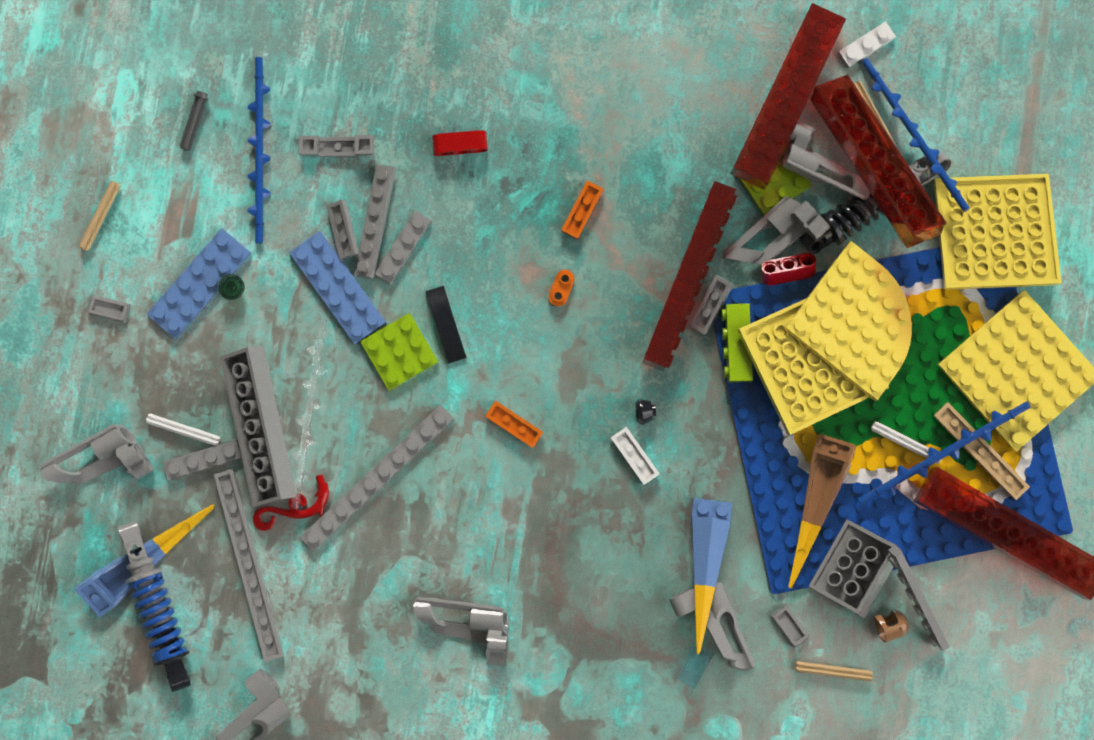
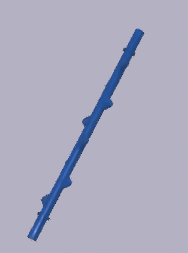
(917, 141)
(260, 158)
(952, 450)

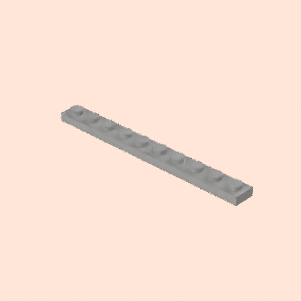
(376, 478)
(248, 565)

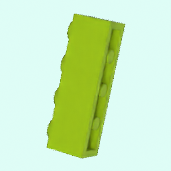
(737, 358)

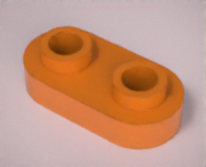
(561, 287)

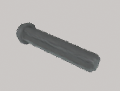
(193, 120)

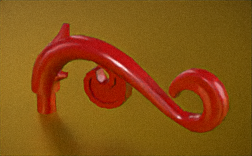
(318, 507)

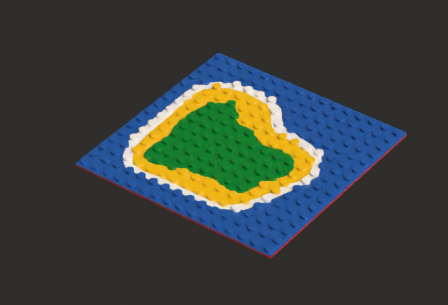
(780, 464)

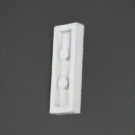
(866, 45)
(634, 456)

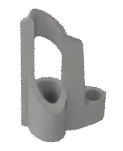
(806, 162)
(791, 221)
(112, 446)
(720, 607)
(486, 625)
(266, 710)

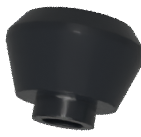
(644, 411)

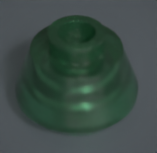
(234, 281)

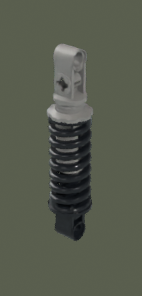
(862, 210)

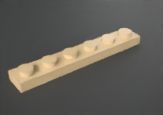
(982, 452)

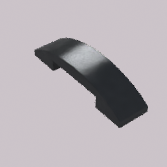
(446, 324)

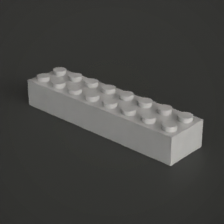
(258, 426)

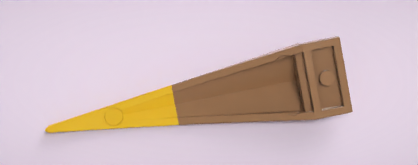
(827, 473)

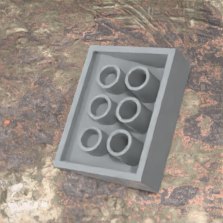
(854, 569)

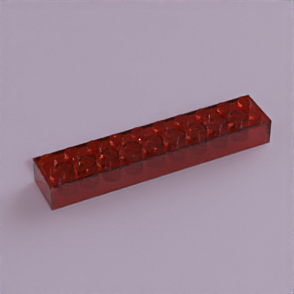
(788, 96)
(878, 161)
(689, 275)
(1008, 532)

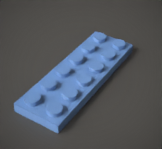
(198, 283)
(337, 287)

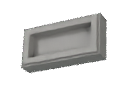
(108, 308)
(790, 626)

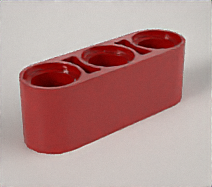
(459, 143)
(788, 269)

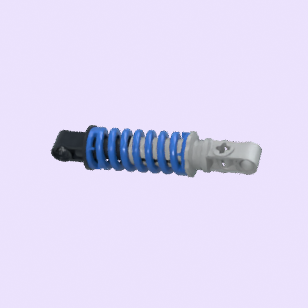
(147, 583)

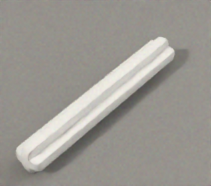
(182, 429)
(900, 439)

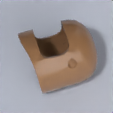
(887, 632)

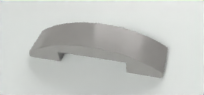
(336, 146)

